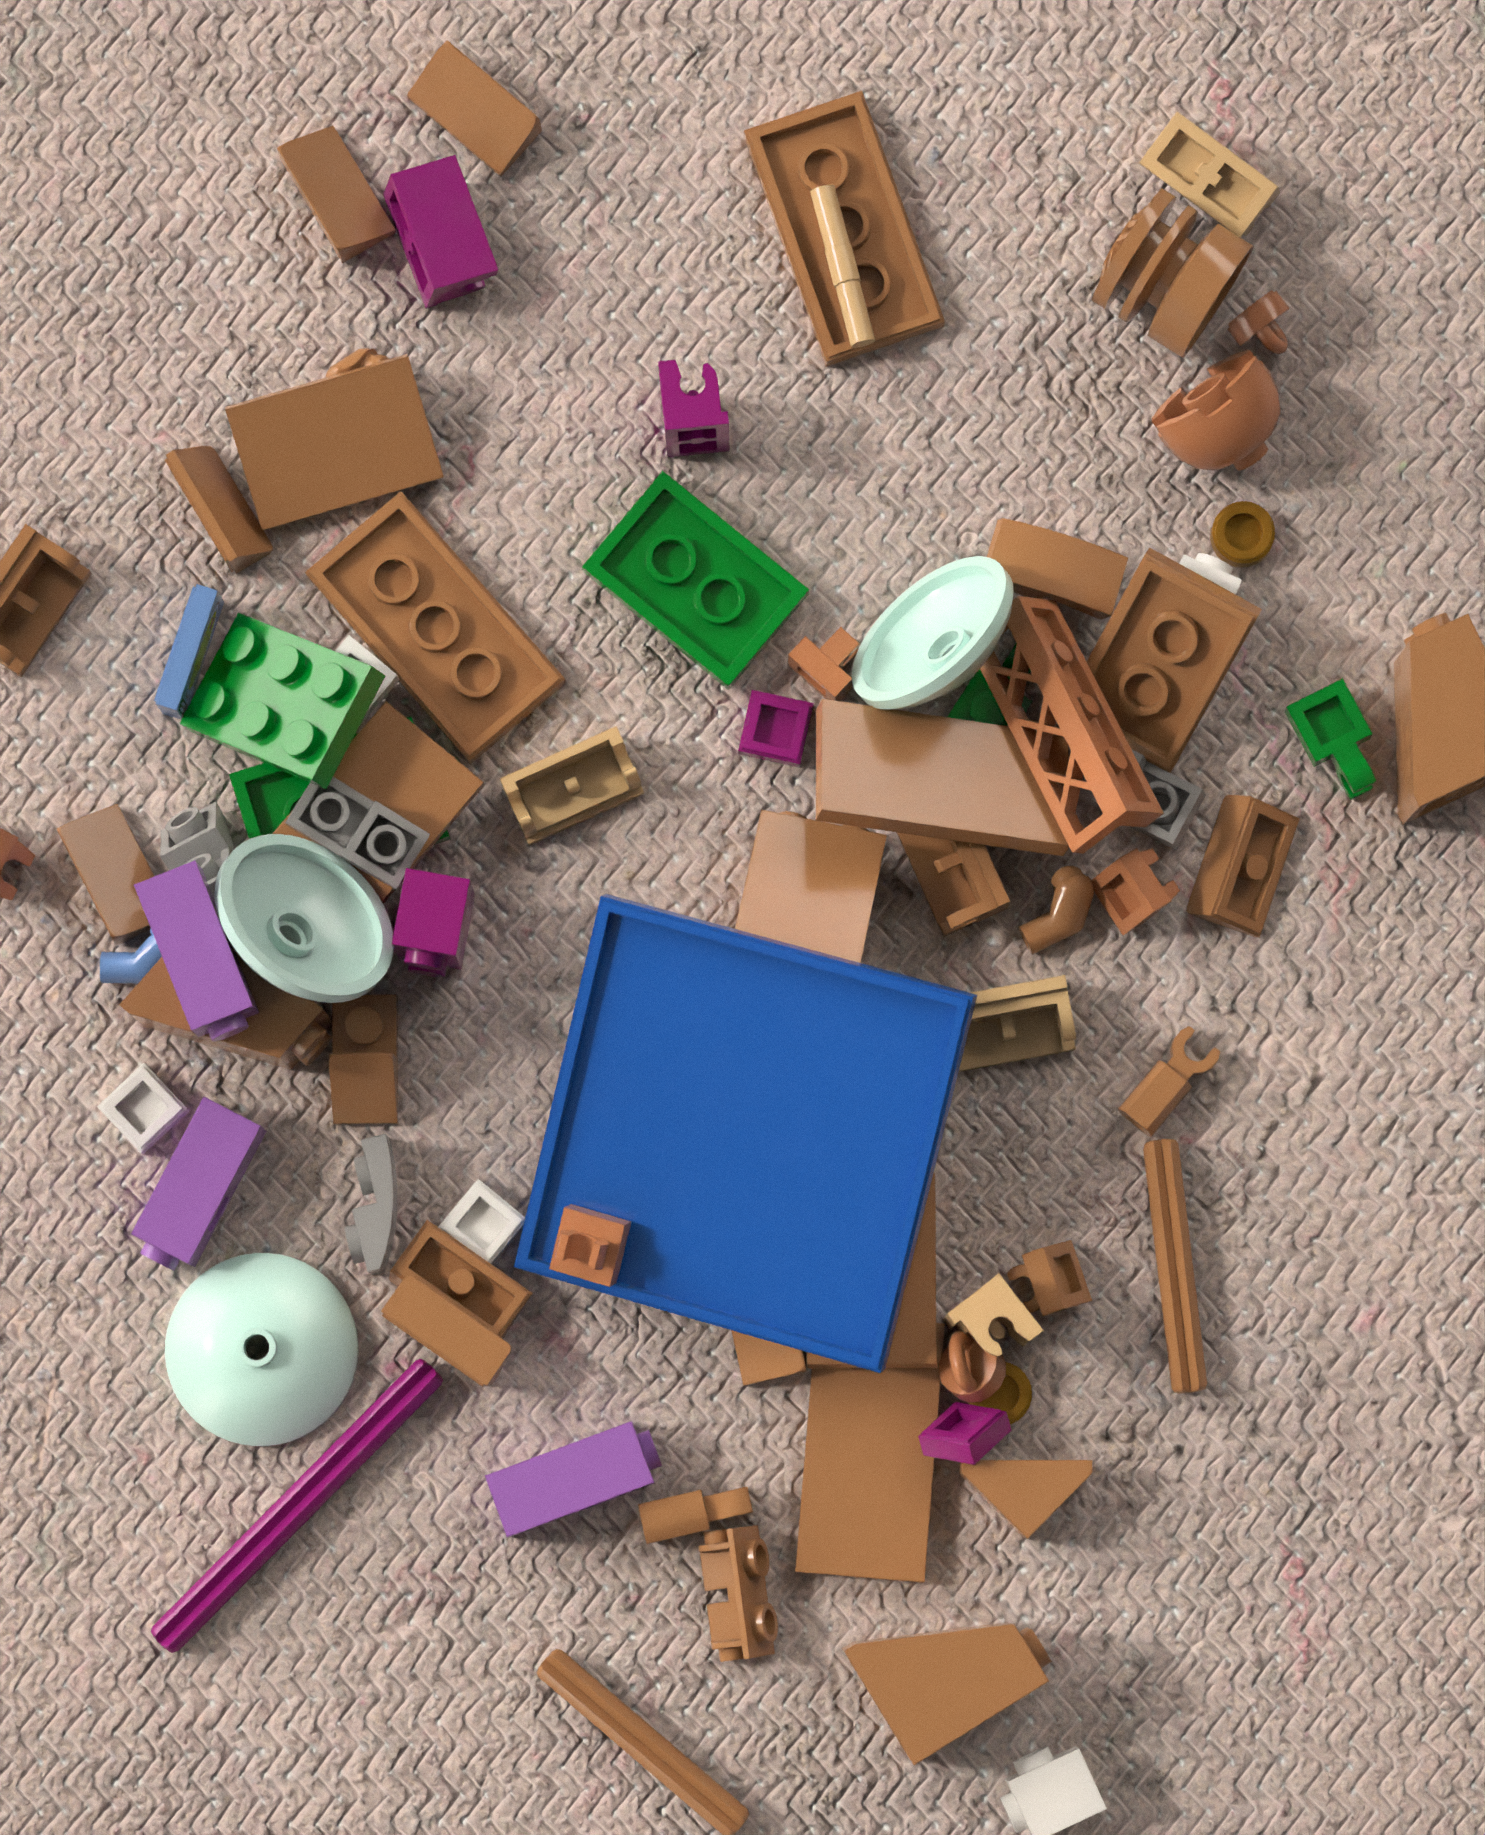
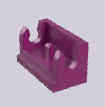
(439, 230)
(692, 419)

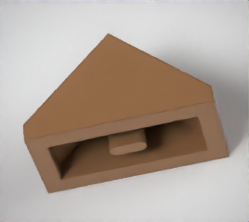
(1026, 1489)

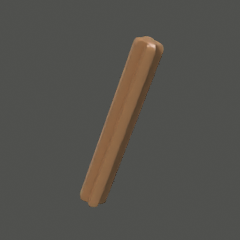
(1175, 1266)
(643, 1742)

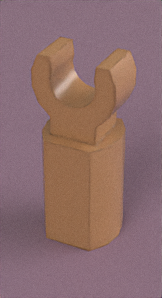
(1165, 1086)
(690, 1513)

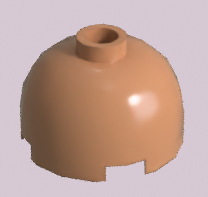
(1223, 416)

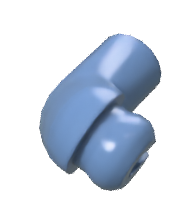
(129, 966)

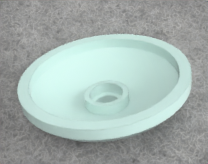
(934, 634)
(303, 918)
(308, 1356)

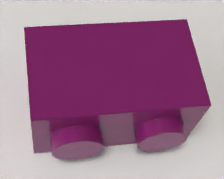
(433, 922)

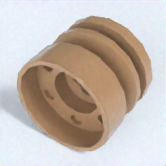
(1171, 272)

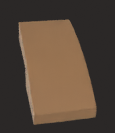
(1058, 567)

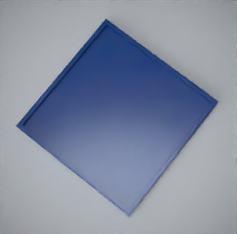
(753, 1124)

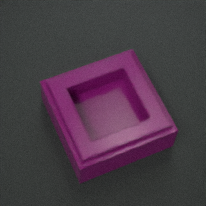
(775, 728)
(964, 1433)

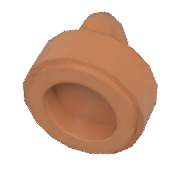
(1260, 322)
(969, 1370)

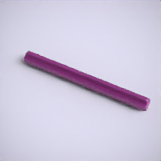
(296, 1506)

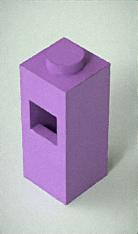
(197, 952)
(197, 1185)
(573, 1478)

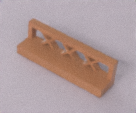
(1083, 720)

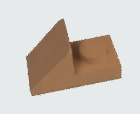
(365, 1060)

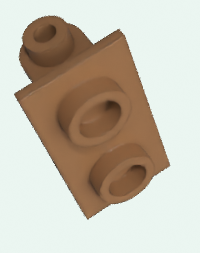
(746, 1622)

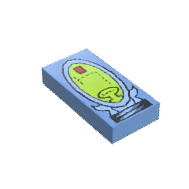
(189, 651)

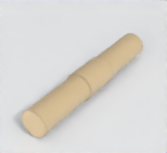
(842, 266)

